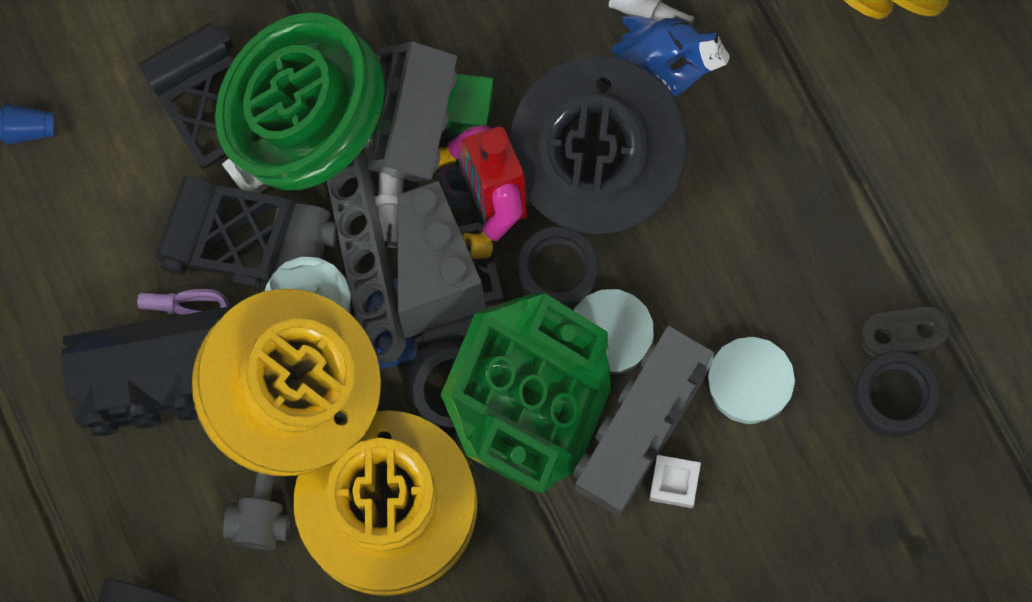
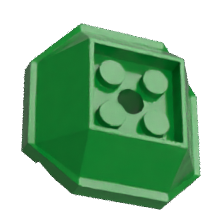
(529, 389)

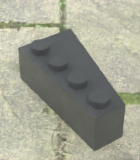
(643, 422)

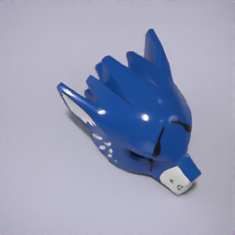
(662, 42)

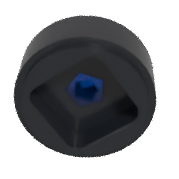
(454, 185)

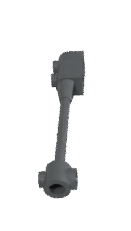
(257, 520)

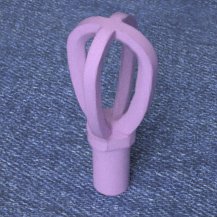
(171, 302)

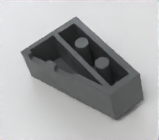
(412, 110)
(433, 264)

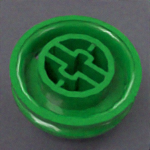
(309, 96)

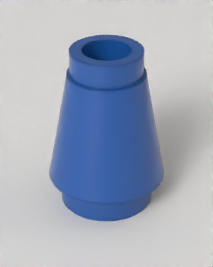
(25, 124)

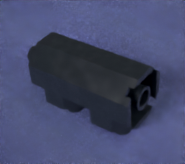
(135, 371)

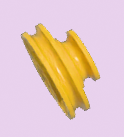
(244, 393)
(421, 535)

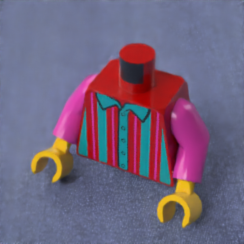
(493, 179)

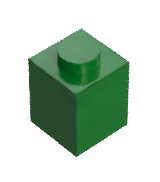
(469, 103)

